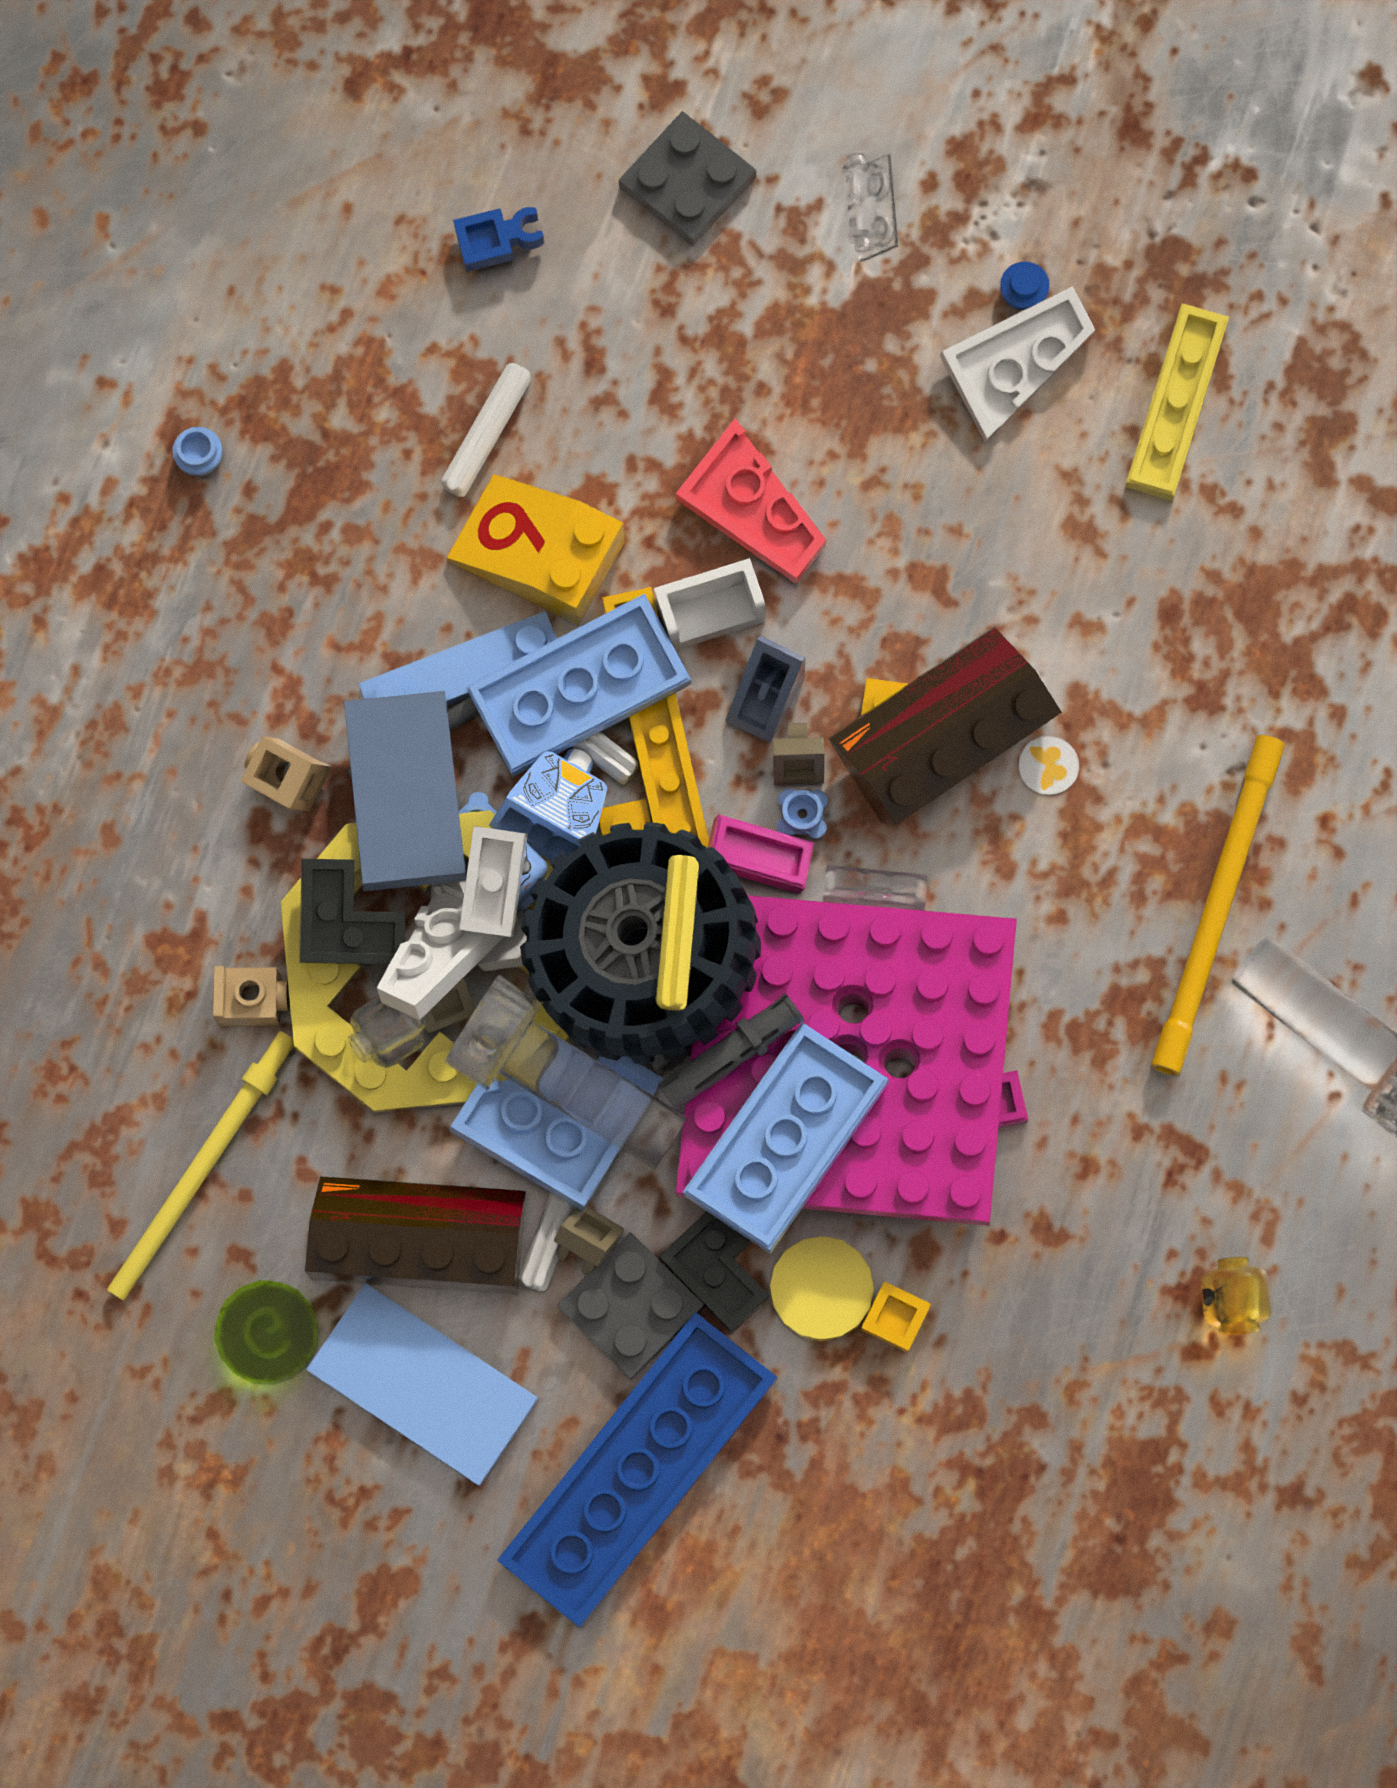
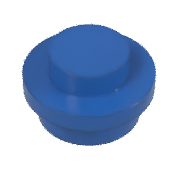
(1024, 285)

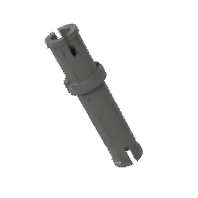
(740, 1045)

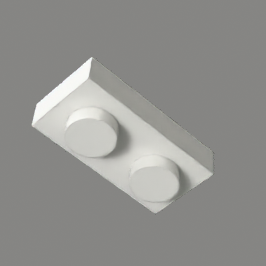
(493, 881)

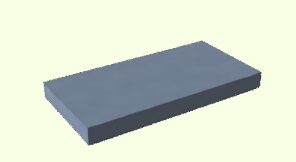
(404, 791)

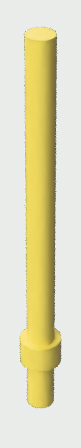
(258, 1080)

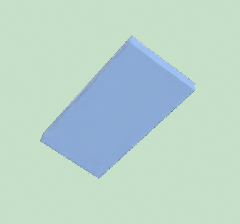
(579, 684)
(786, 1137)
(422, 1384)

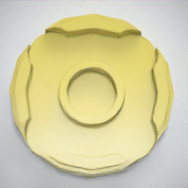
(821, 1288)

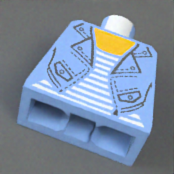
(554, 803)

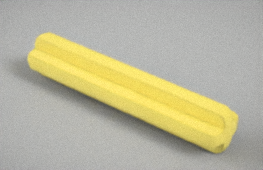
(677, 932)

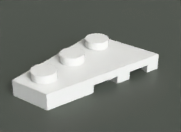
(1015, 358)
(434, 955)

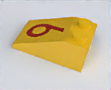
(539, 546)

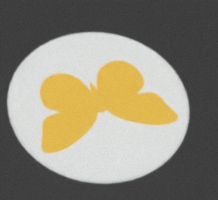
(1048, 765)

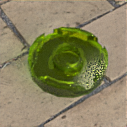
(266, 1332)

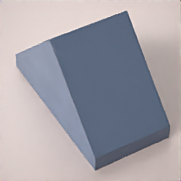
(766, 689)

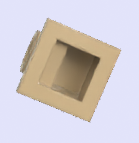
(302, 781)
(233, 1010)

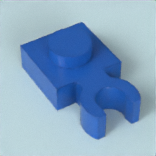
(488, 238)

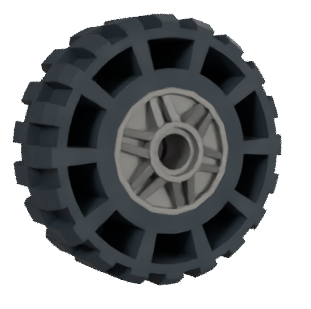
(600, 937)

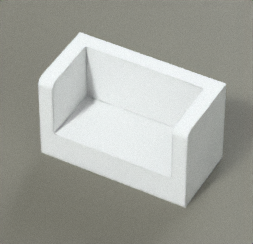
(710, 604)

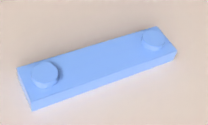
(463, 663)

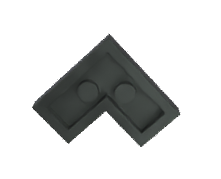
(331, 926)
(707, 1266)

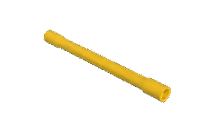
(1178, 1029)

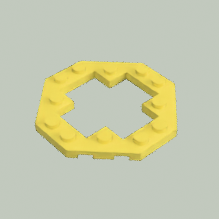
(323, 1033)

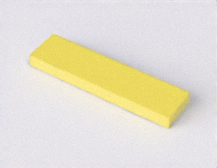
(1177, 402)

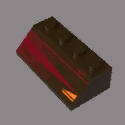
(944, 726)
(416, 1235)

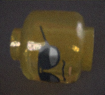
(1236, 1297)

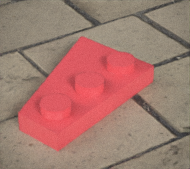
(750, 505)

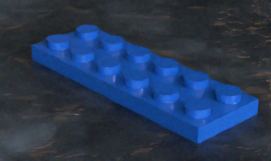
(637, 1470)

